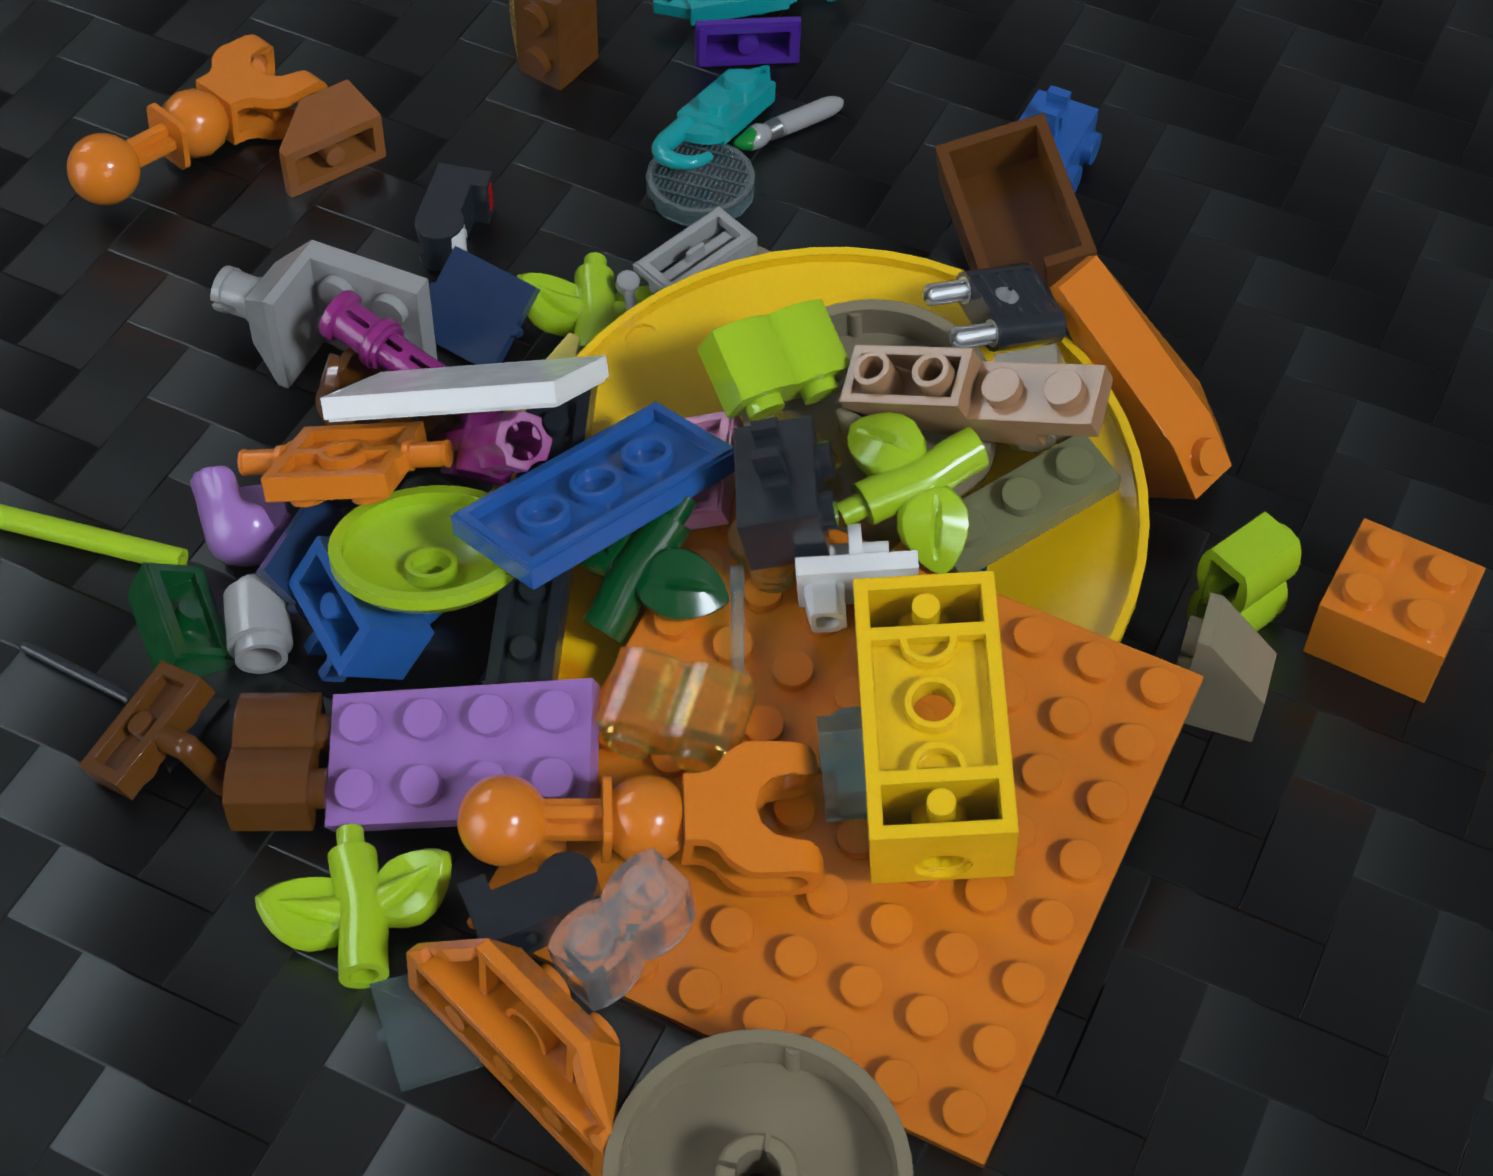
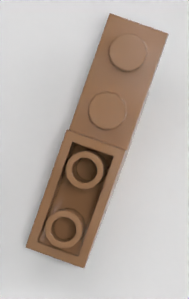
(998, 400)

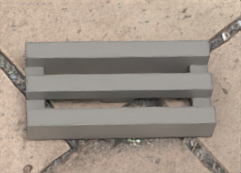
(730, 245)

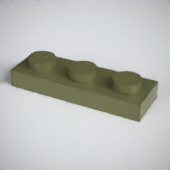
(1034, 500)

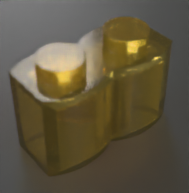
(674, 708)

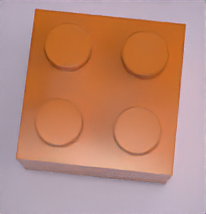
(1393, 610)

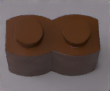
(277, 762)

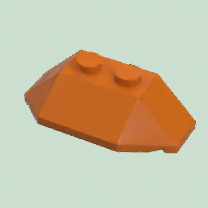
(527, 1036)

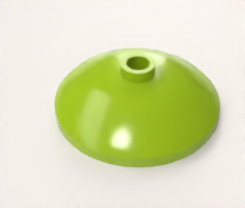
(407, 555)

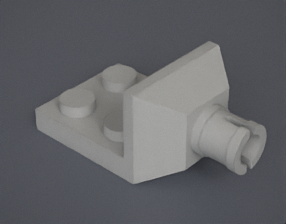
(297, 289)

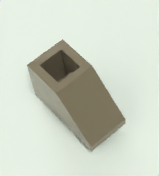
(1234, 668)

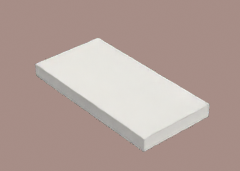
(466, 389)

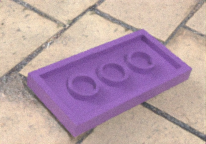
(418, 751)

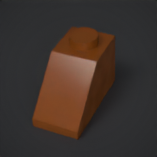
(330, 138)

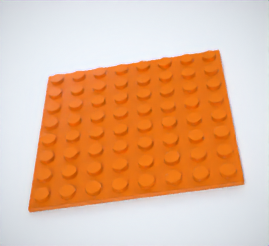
(920, 979)

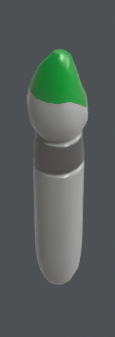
(761, 133)

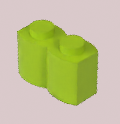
(775, 360)
(1249, 571)

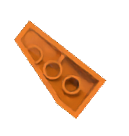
(1153, 385)

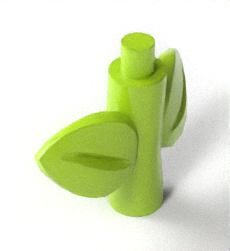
(579, 306)
(913, 485)
(357, 904)

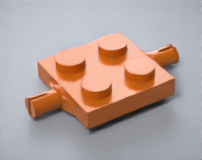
(344, 462)

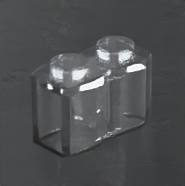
(637, 919)

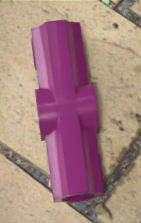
(495, 446)

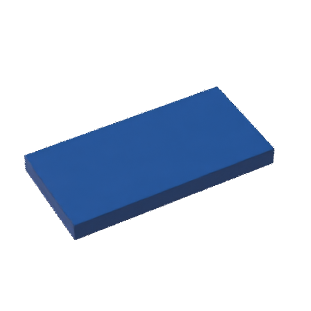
(593, 494)

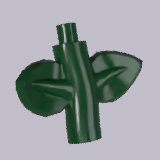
(653, 572)

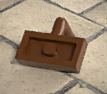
(152, 728)

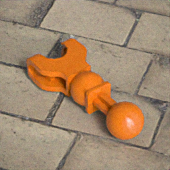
(230, 103)
(708, 819)

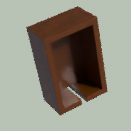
(1014, 200)

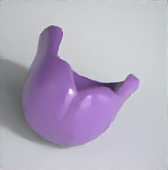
(236, 519)

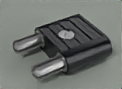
(1005, 306)

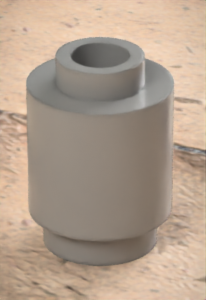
(257, 625)

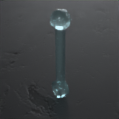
(737, 586)

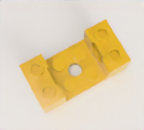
(942, 787)

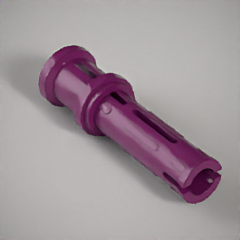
(375, 339)

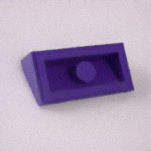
(747, 41)

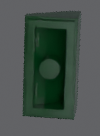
(179, 618)

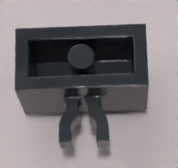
(783, 491)

